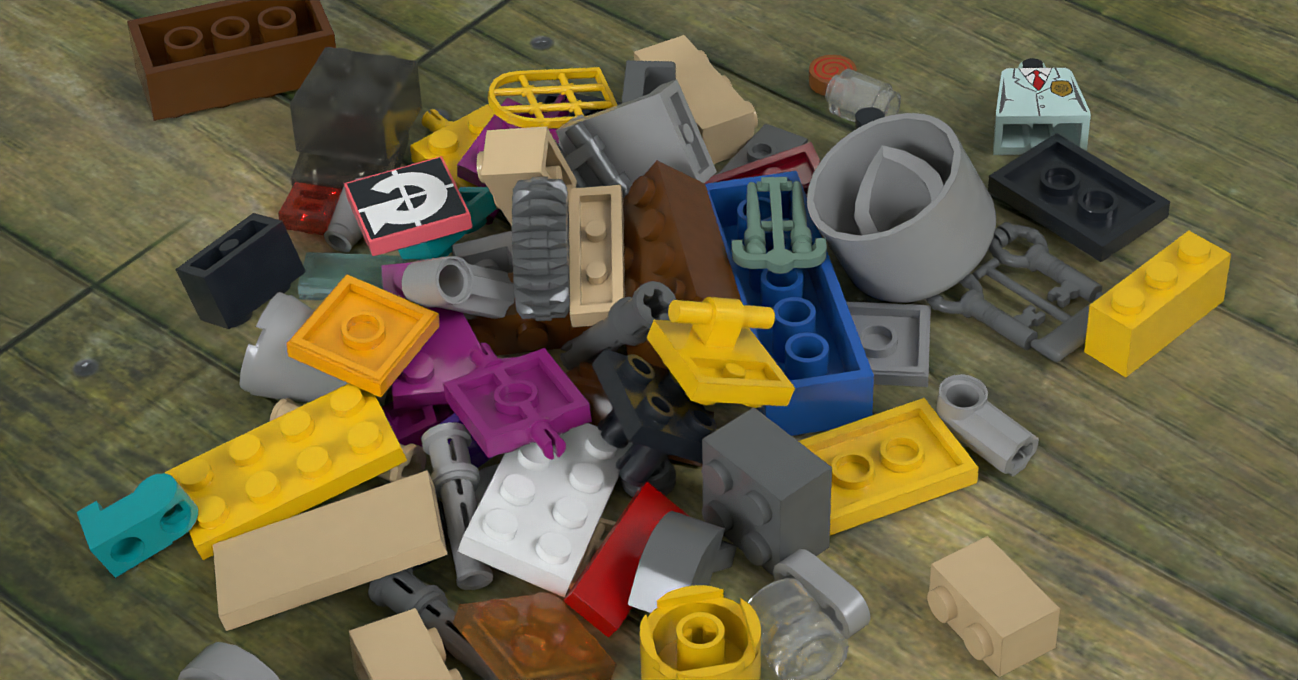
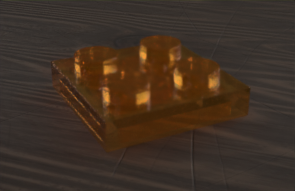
(533, 639)

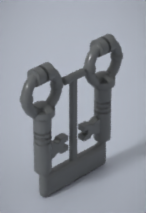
(1017, 329)

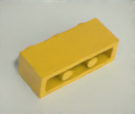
(1156, 303)

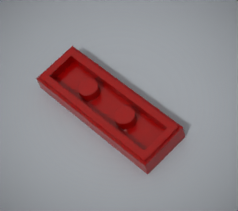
(607, 580)

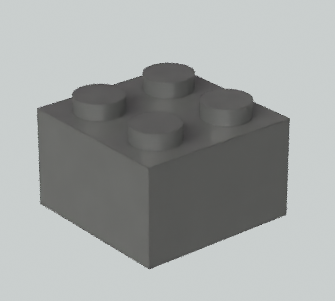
(765, 490)

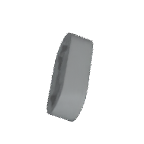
(833, 593)

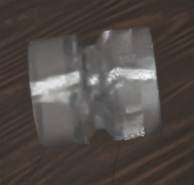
(796, 633)

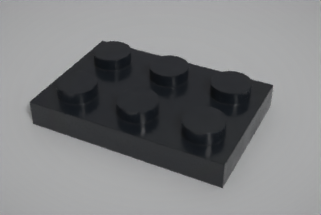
(1078, 197)

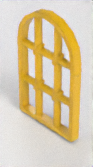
(507, 112)

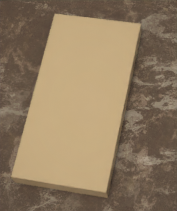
(328, 550)

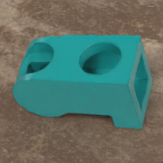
(138, 523)

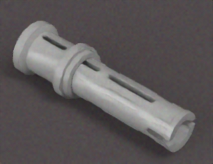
(455, 484)

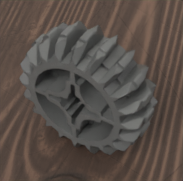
(541, 248)

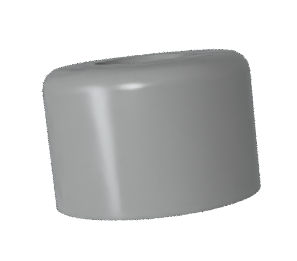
(902, 208)

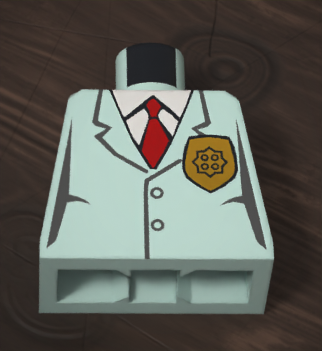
(1036, 105)

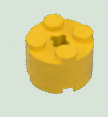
(700, 637)

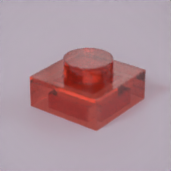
(309, 208)

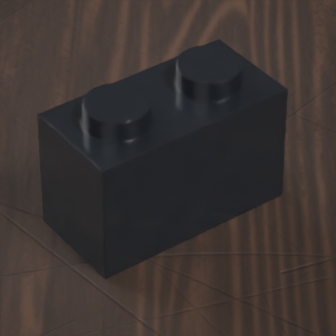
(241, 271)

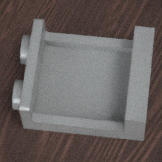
(646, 131)

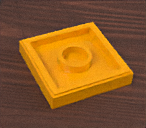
(363, 335)

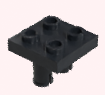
(650, 413)

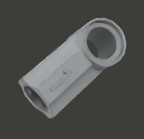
(458, 287)
(982, 426)

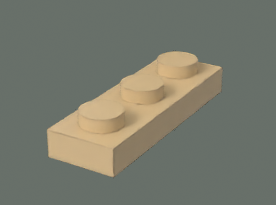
(595, 252)

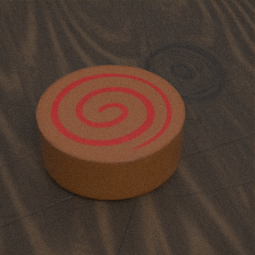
(824, 68)

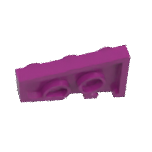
(439, 360)

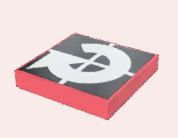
(407, 206)

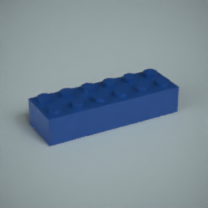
(812, 327)

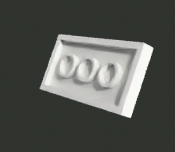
(544, 509)

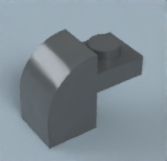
(678, 556)

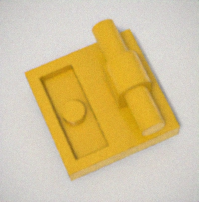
(718, 355)

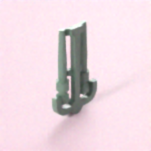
(779, 259)

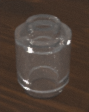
(856, 90)

